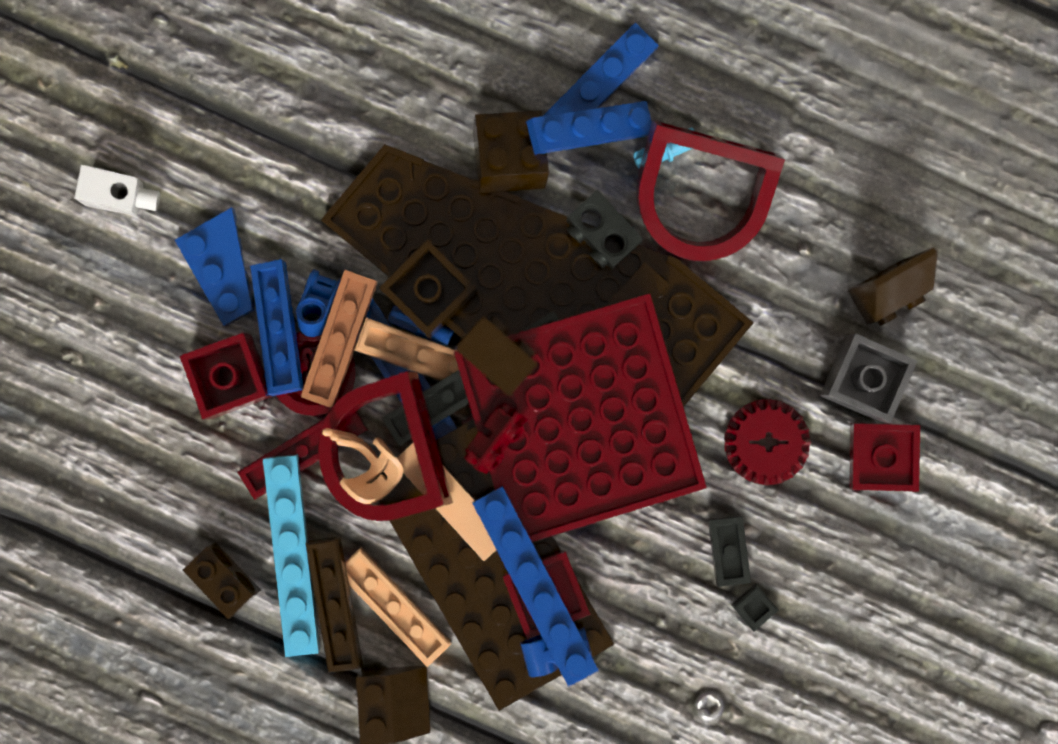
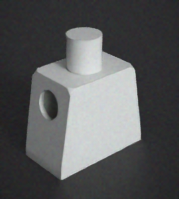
(101, 190)

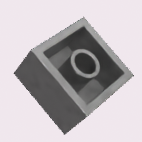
(868, 378)

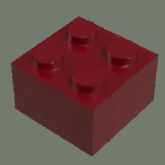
(225, 375)

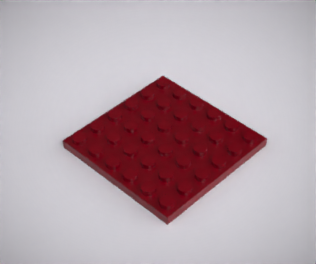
(600, 421)

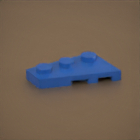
(218, 265)

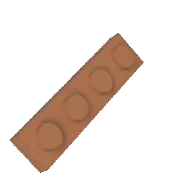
(339, 339)

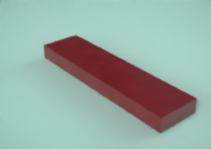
(303, 444)

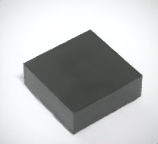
(754, 607)

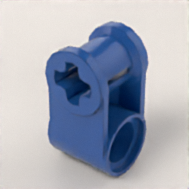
(316, 299)

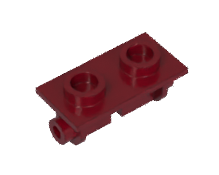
(505, 429)

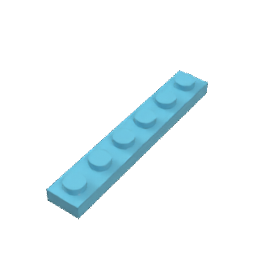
(290, 555)

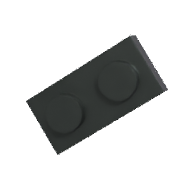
(729, 551)

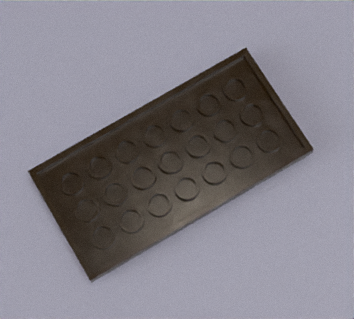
(473, 590)

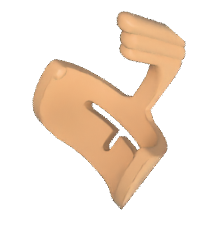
(360, 486)

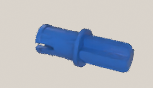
(400, 320)

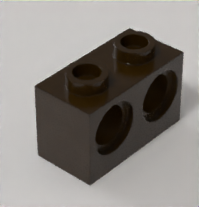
(221, 580)

